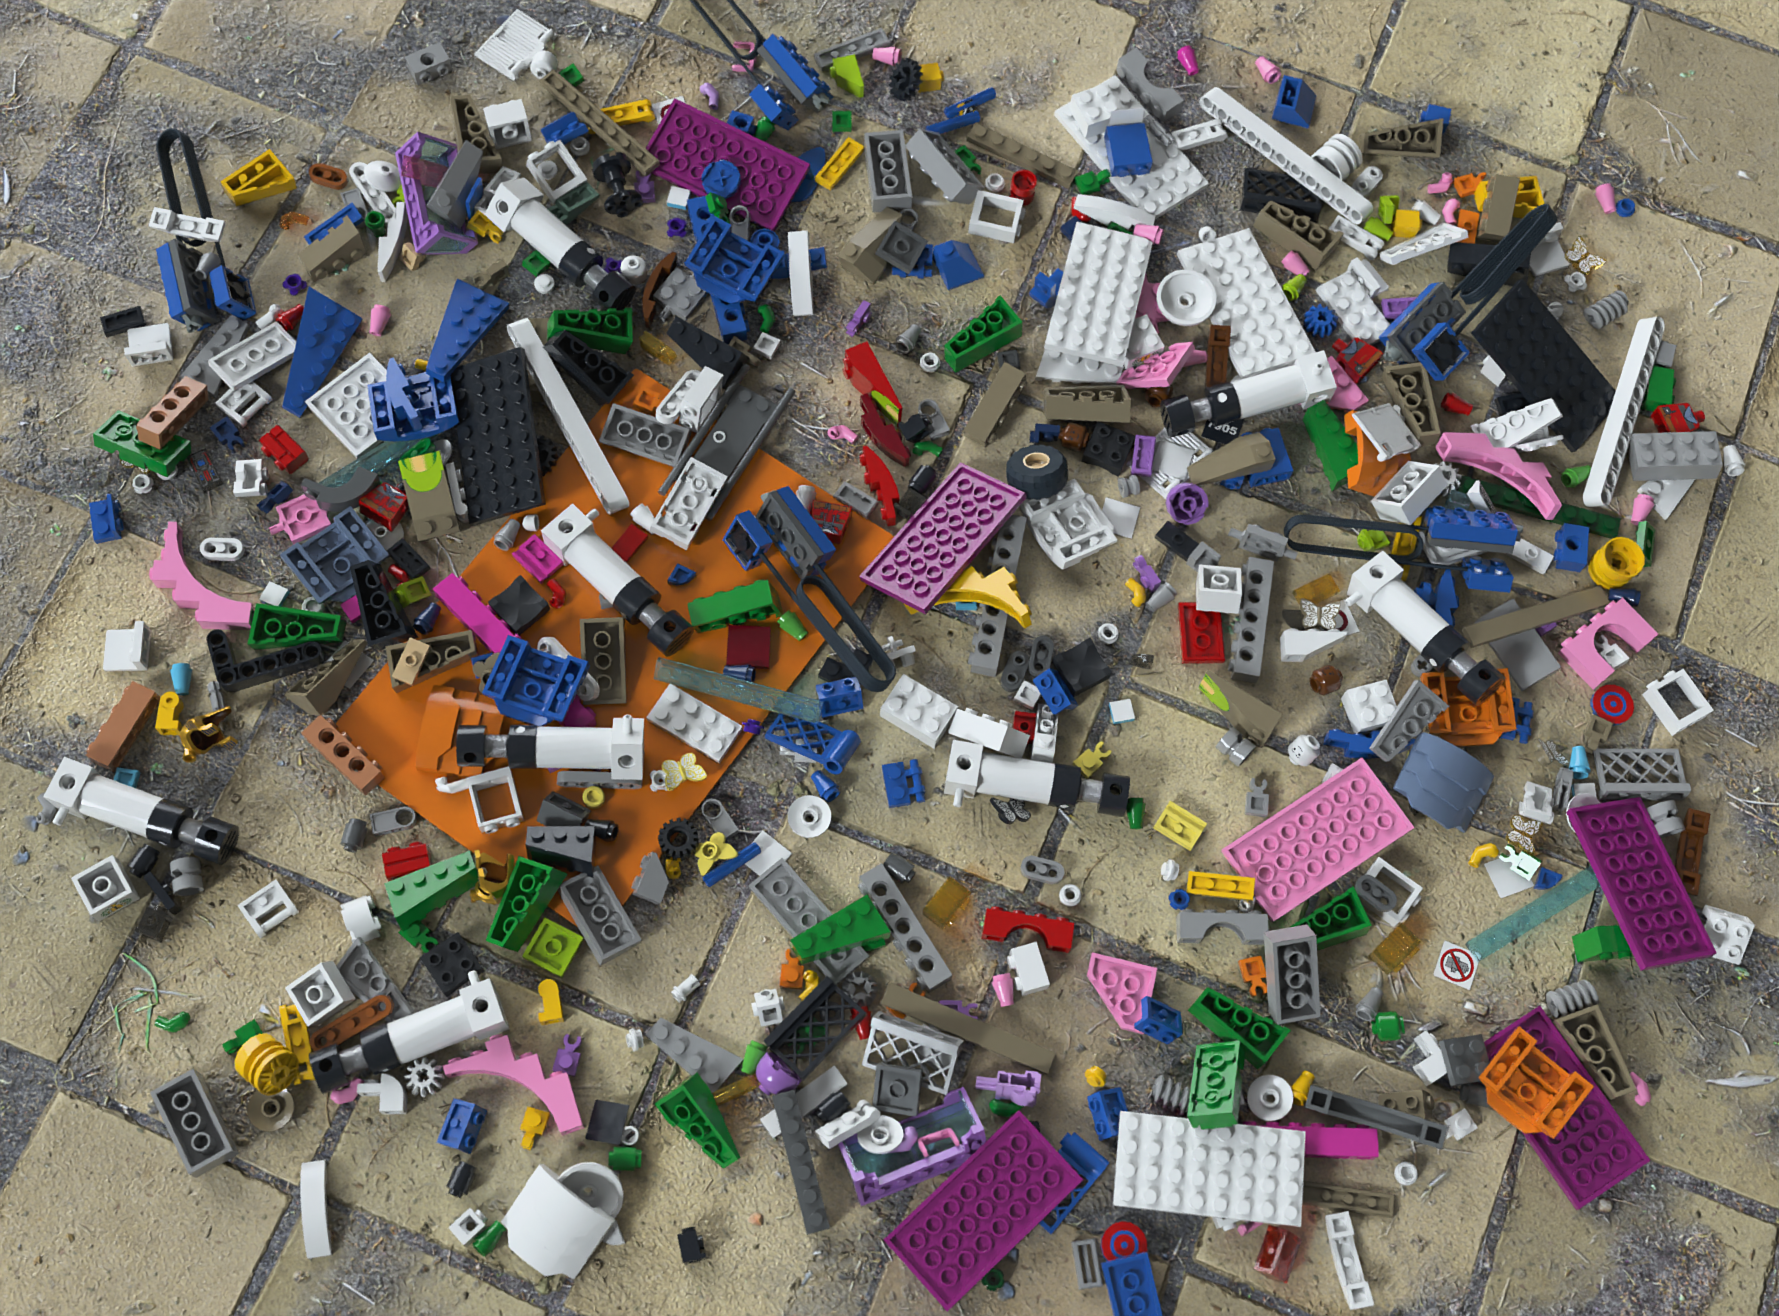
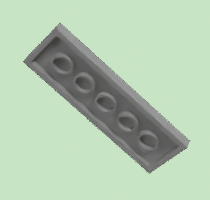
(800, 909)

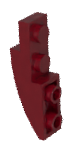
(882, 435)

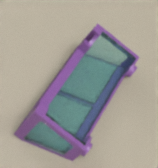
(429, 231)
(887, 1173)

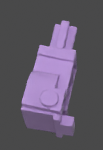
(1013, 1086)

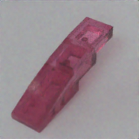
(426, 171)

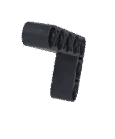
(259, 664)

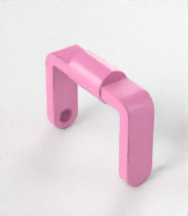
(745, 45)
(936, 1136)
(1248, 1227)

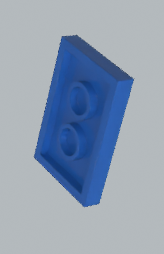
(1131, 1286)

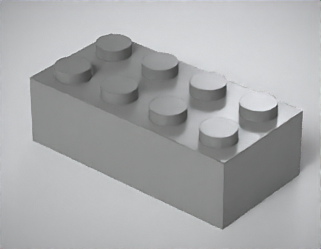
(944, 166)
(887, 170)
(1674, 456)
(1292, 974)
(194, 1123)

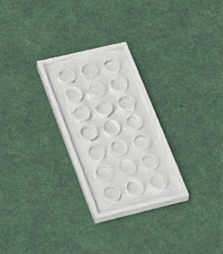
(1172, 174)
(1099, 294)
(1250, 301)
(1209, 1172)

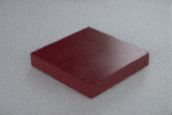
(748, 646)

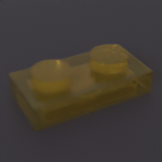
(1317, 590)

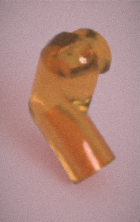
(291, 218)

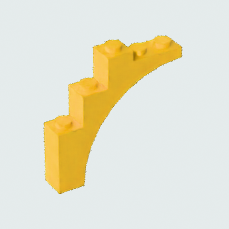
(994, 590)

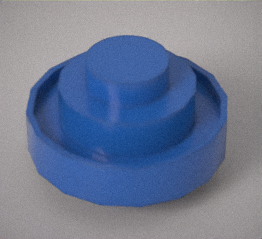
(765, 237)
(1426, 593)

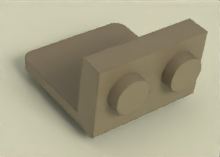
(1412, 1102)

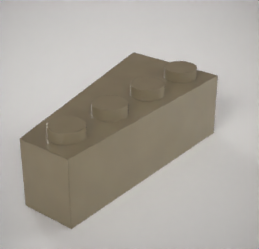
(1088, 403)

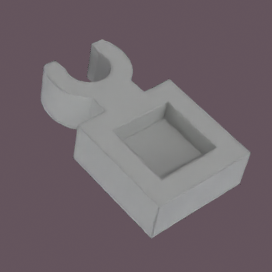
(1257, 802)

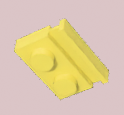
(1180, 825)

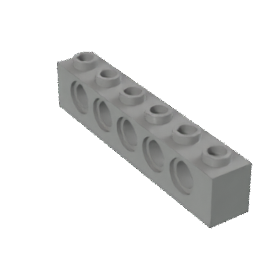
(1250, 670)
(880, 878)

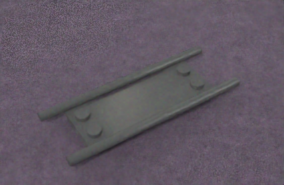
(746, 426)

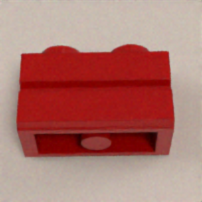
(283, 449)
(404, 861)

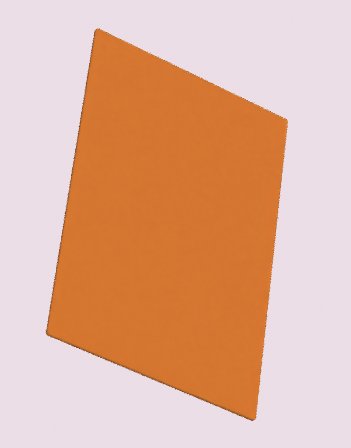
(391, 722)

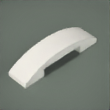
(187, 226)
(314, 1209)
(1347, 1261)

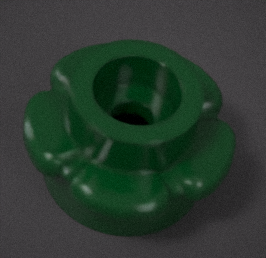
(998, 1283)

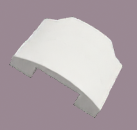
(1068, 525)
(554, 1226)

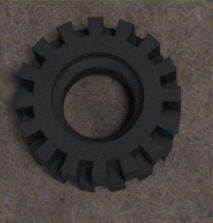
(674, 827)

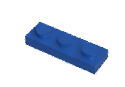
(336, 220)

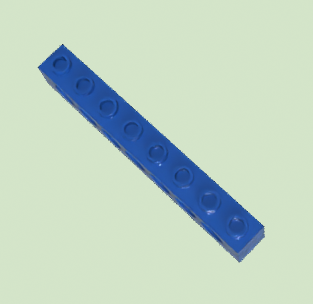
(697, 211)

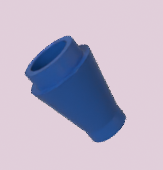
(825, 786)

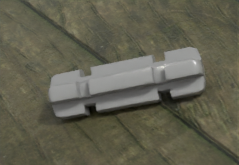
(1158, 130)
(216, 697)

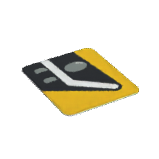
(970, 109)

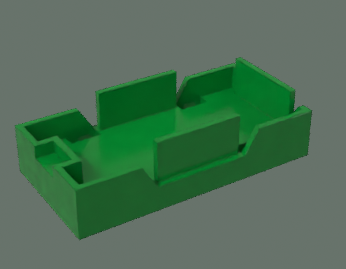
(121, 434)
(1213, 1084)

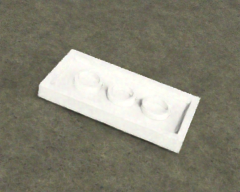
(1354, 308)
(254, 356)
(694, 723)

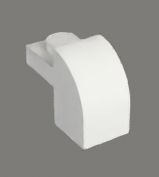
(1433, 1066)
(391, 1092)

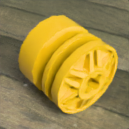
(1616, 563)
(266, 1064)

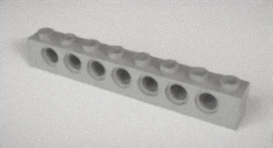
(987, 663)

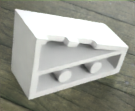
(988, 733)

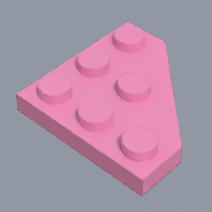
(1158, 370)
(1347, 394)
(1121, 987)

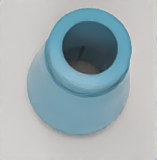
(181, 678)
(1579, 763)

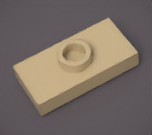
(411, 661)

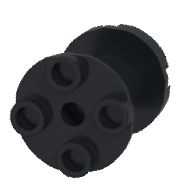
(613, 172)

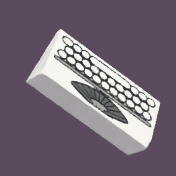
(1480, 498)

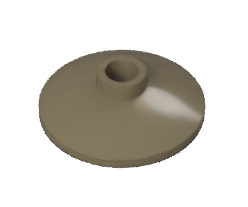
(259, 1113)

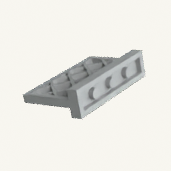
(1646, 790)
(918, 1034)

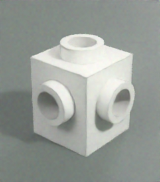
(768, 1007)

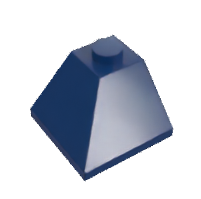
(956, 264)

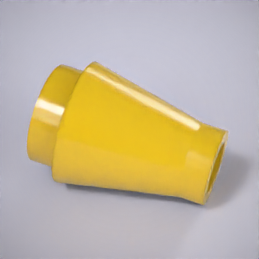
(1301, 1087)

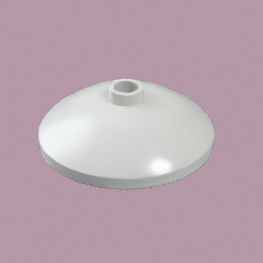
(1186, 287)
(605, 1186)

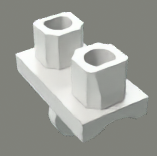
(905, 654)

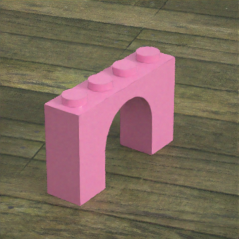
(1619, 619)

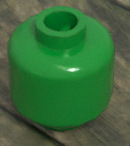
(1388, 1026)

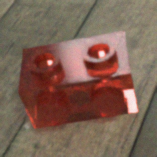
(1277, 1254)

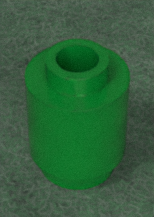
(625, 1159)

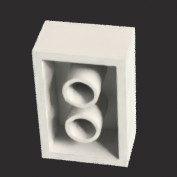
(1409, 492)
(918, 711)

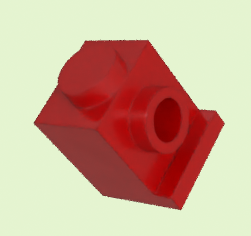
(1025, 719)

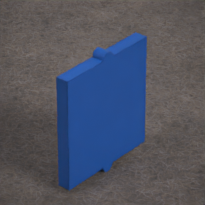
(474, 197)

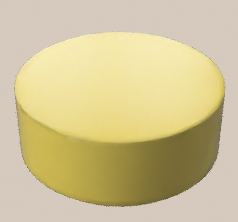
(593, 797)

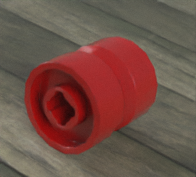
(1023, 186)

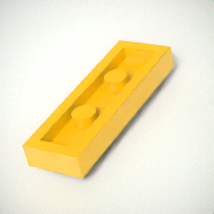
(839, 163)
(1221, 885)

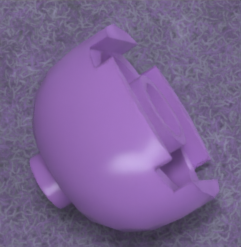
(1186, 503)
(775, 1075)

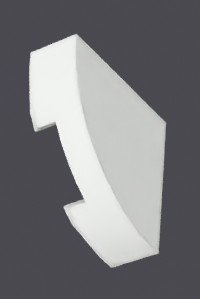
(614, 1236)

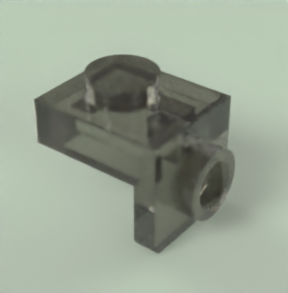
(909, 503)

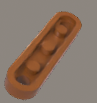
(353, 1022)

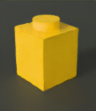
(931, 77)
(1406, 223)

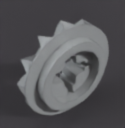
(870, 988)

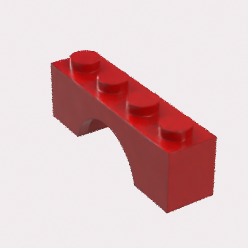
(1055, 933)

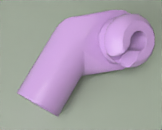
(708, 89)
(909, 1139)

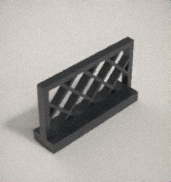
(1256, 201)
(798, 1019)

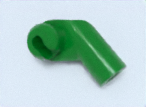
(1004, 1109)

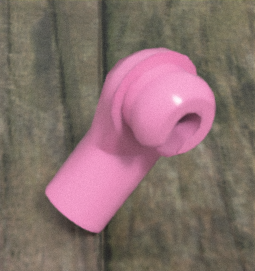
(1443, 185)
(1448, 211)
(842, 432)
(1642, 1088)
(347, 1094)

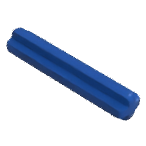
(978, 99)
(955, 123)
(731, 864)

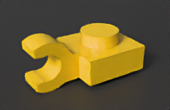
(482, 225)
(533, 1124)

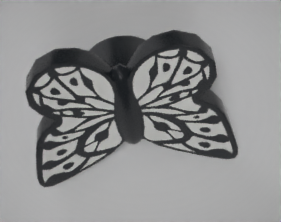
(1011, 810)

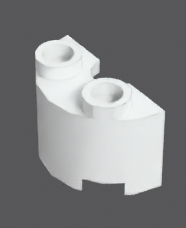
(250, 478)
(1537, 803)
(360, 920)

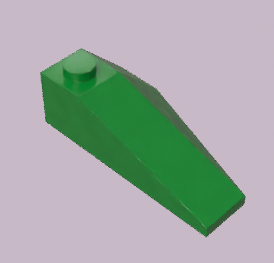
(697, 1114)

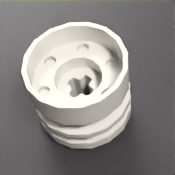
(1339, 156)

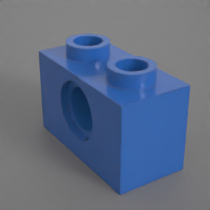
(1577, 538)

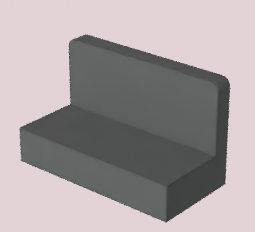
(561, 811)

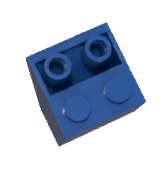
(1294, 102)

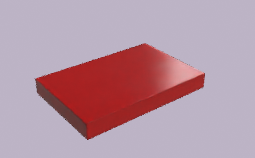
(1200, 635)

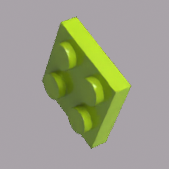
(553, 947)

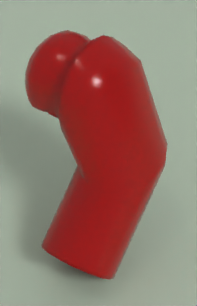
(1081, 216)
(399, 573)
(559, 594)

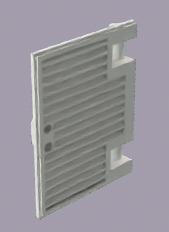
(515, 44)
(1386, 428)
(1186, 440)

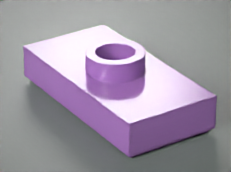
(1395, 306)
(1143, 455)

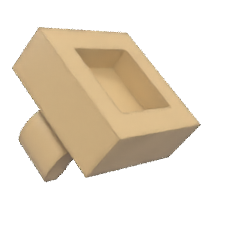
(410, 257)

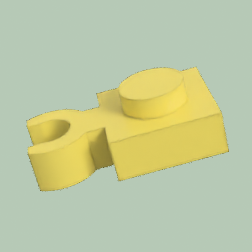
(1090, 761)

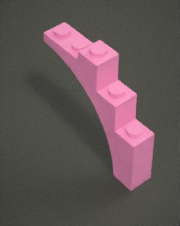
(1527, 477)
(211, 609)
(528, 1071)

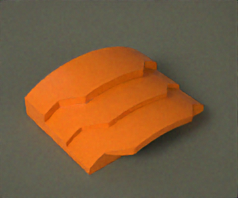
(1370, 474)
(1464, 722)
(438, 733)
(1531, 1087)

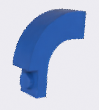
(1046, 288)

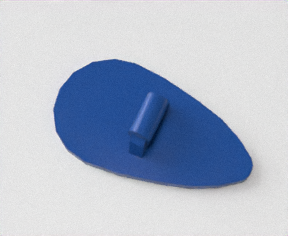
(816, 159)

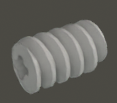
(1607, 309)
(1571, 998)
(1170, 1094)

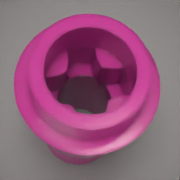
(1188, 59)

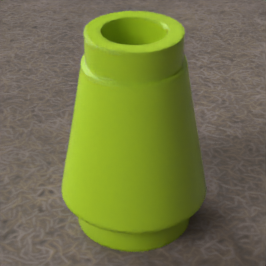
(1378, 228)
(1294, 287)

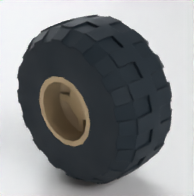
(1037, 471)

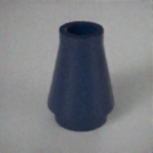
(1631, 595)
(426, 619)
(742, 672)

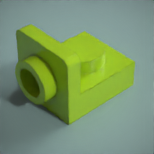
(1388, 207)
(1372, 540)
(412, 591)

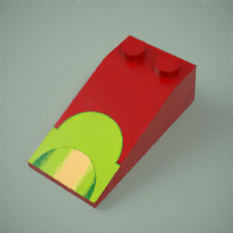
(869, 378)

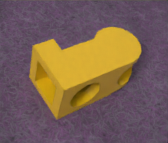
(168, 714)
(552, 1003)

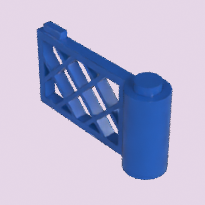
(835, 755)
(1087, 1163)

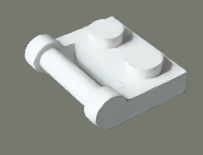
(233, 402)
(263, 903)

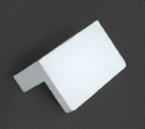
(1367, 277)

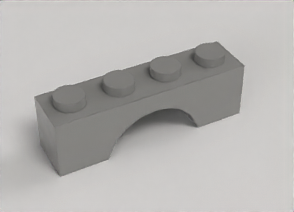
(1162, 101)
(1249, 927)

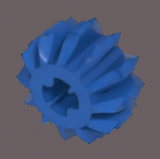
(1320, 321)

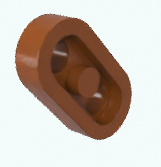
(329, 176)

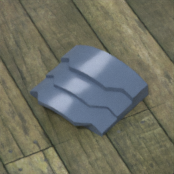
(326, 558)
(1443, 781)

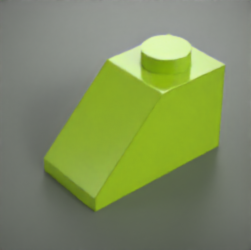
(847, 75)

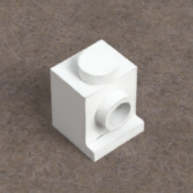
(460, 1230)

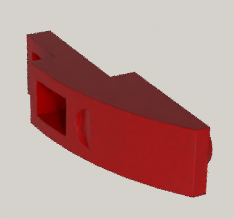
(882, 482)

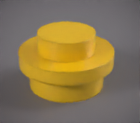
(1095, 1076)

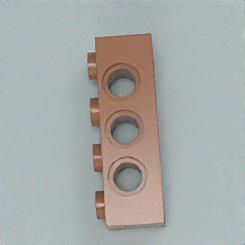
(172, 412)
(363, 780)

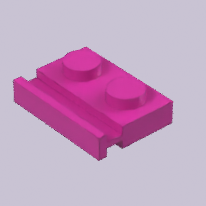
(538, 559)

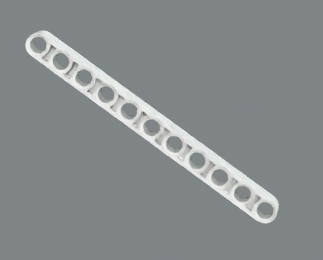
(1287, 155)
(1623, 412)
(568, 417)

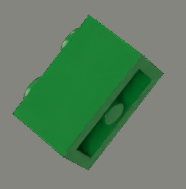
(1659, 389)

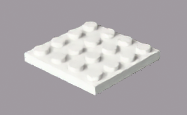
(346, 405)

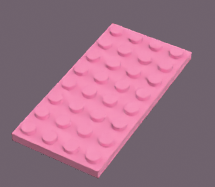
(1318, 839)

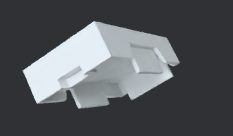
(688, 503)

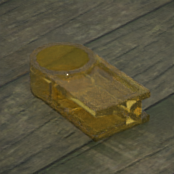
(657, 348)
(735, 1090)

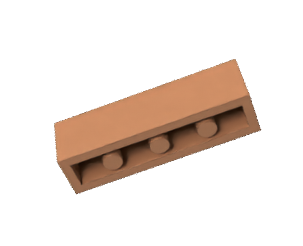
(123, 726)

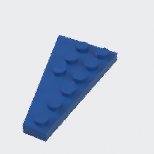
(464, 324)
(320, 341)

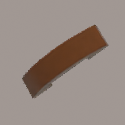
(662, 270)
(1217, 355)
(1690, 849)

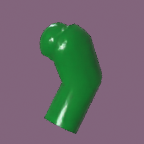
(769, 318)
(927, 446)
(174, 1024)

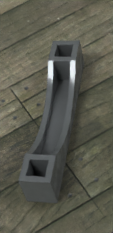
(1377, 1116)
(800, 1162)

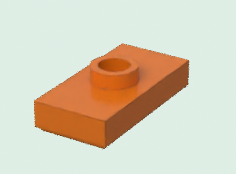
(1469, 221)

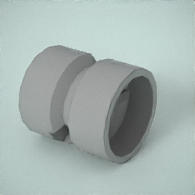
(1235, 746)
(1665, 818)
(186, 876)

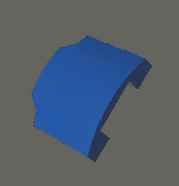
(731, 265)
(431, 397)
(533, 683)

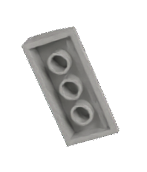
(644, 435)
(1522, 653)
(599, 915)

